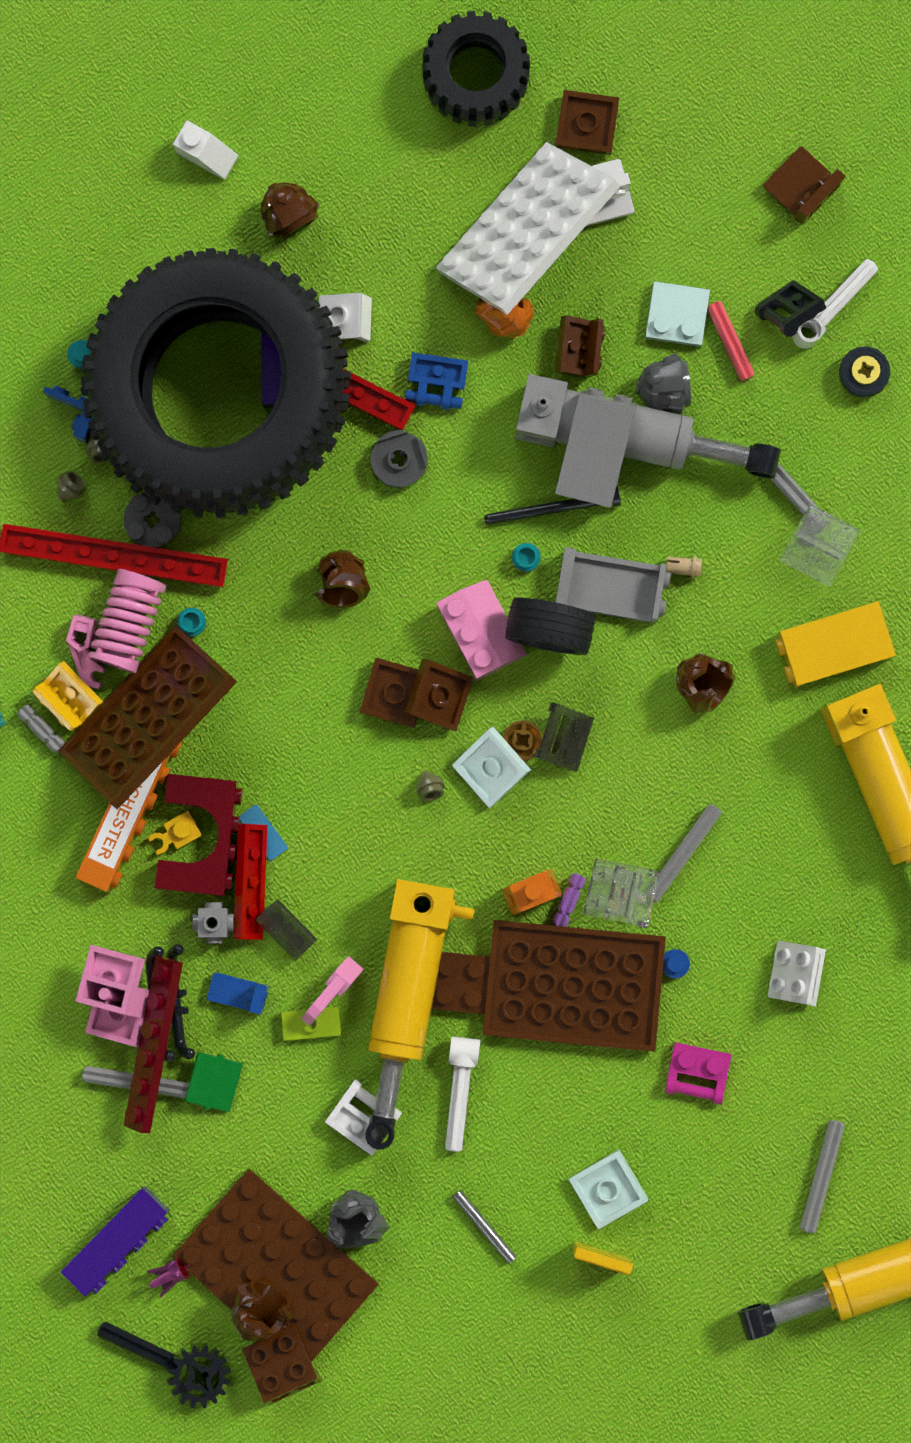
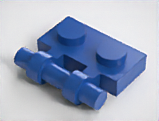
(436, 372)

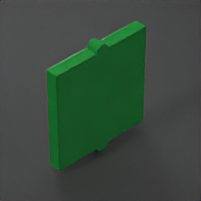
(213, 1081)

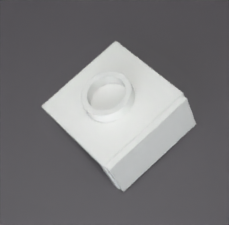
(350, 313)

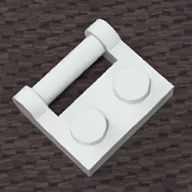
(353, 1122)

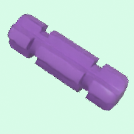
(569, 900)

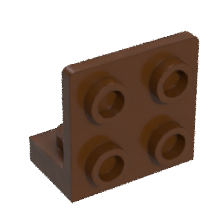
(803, 184)
(281, 1365)

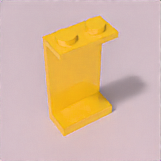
(835, 644)

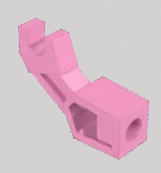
(84, 664)
(337, 984)

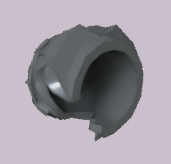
(666, 385)
(356, 1221)

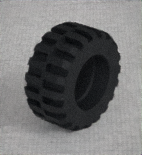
(483, 33)

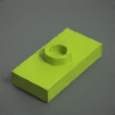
(325, 1025)

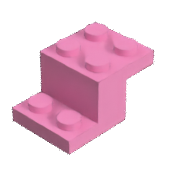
(113, 992)

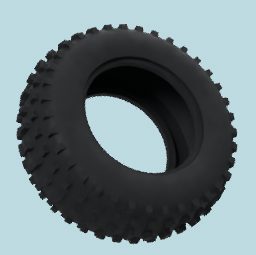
(159, 311)

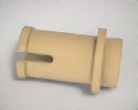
(684, 566)

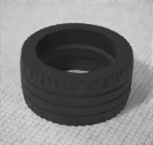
(550, 626)

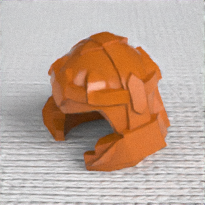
(502, 325)

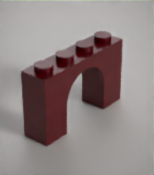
(212, 873)

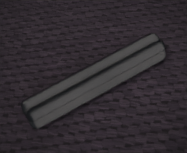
(136, 1345)

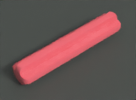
(730, 341)

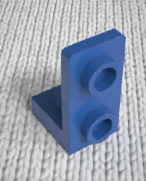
(80, 423)
(238, 993)

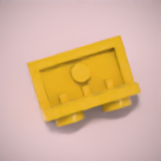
(67, 697)

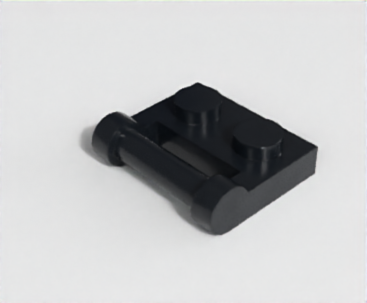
(796, 301)

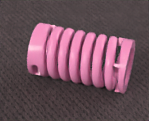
(118, 618)

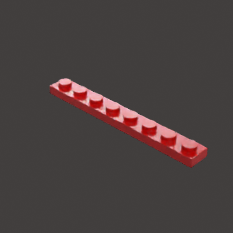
(113, 555)

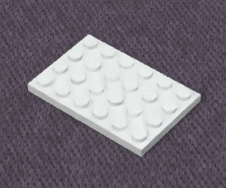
(527, 227)

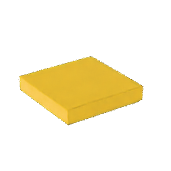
(602, 1258)

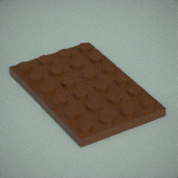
(147, 717)
(574, 985)
(268, 1240)

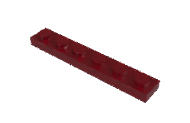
(153, 1044)

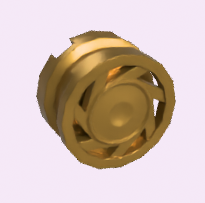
(523, 738)

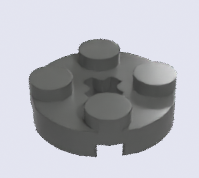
(407, 445)
(139, 529)

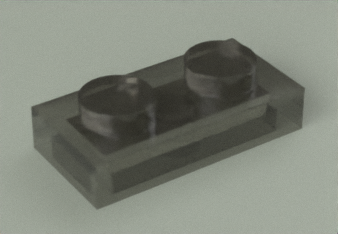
(286, 930)

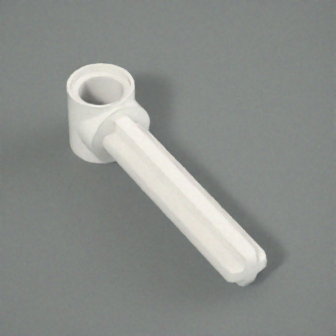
(836, 303)
(463, 1056)

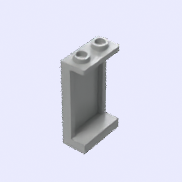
(596, 447)
(612, 586)

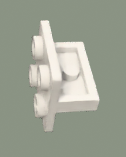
(620, 203)
(796, 973)

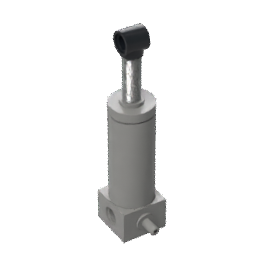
(653, 438)

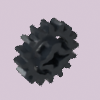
(189, 1381)

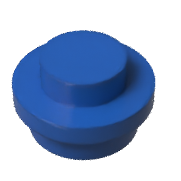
(676, 963)

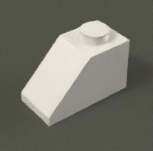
(204, 150)

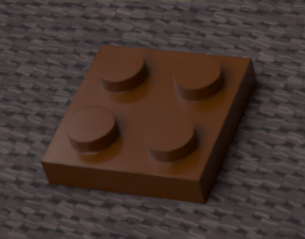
(587, 122)
(389, 692)
(439, 695)
(461, 983)

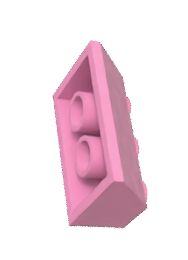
(479, 629)

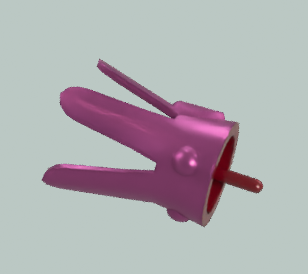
(170, 1275)

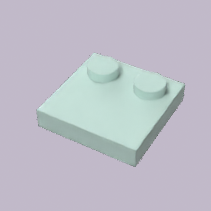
(677, 314)
(491, 767)
(608, 1189)

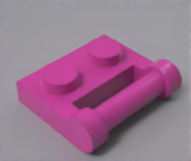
(699, 1063)

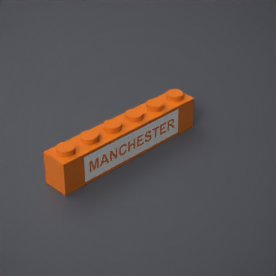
(117, 832)

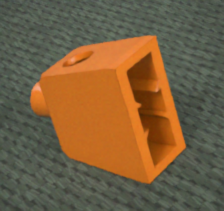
(532, 892)

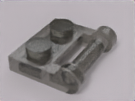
(569, 740)

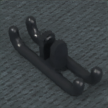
(177, 1019)

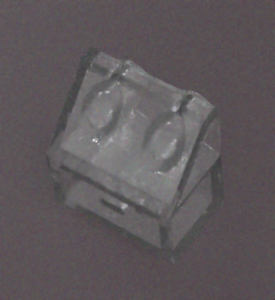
(820, 545)
(621, 893)

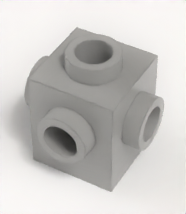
(223, 928)

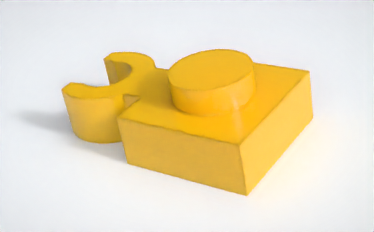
(180, 831)

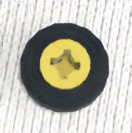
(860, 380)

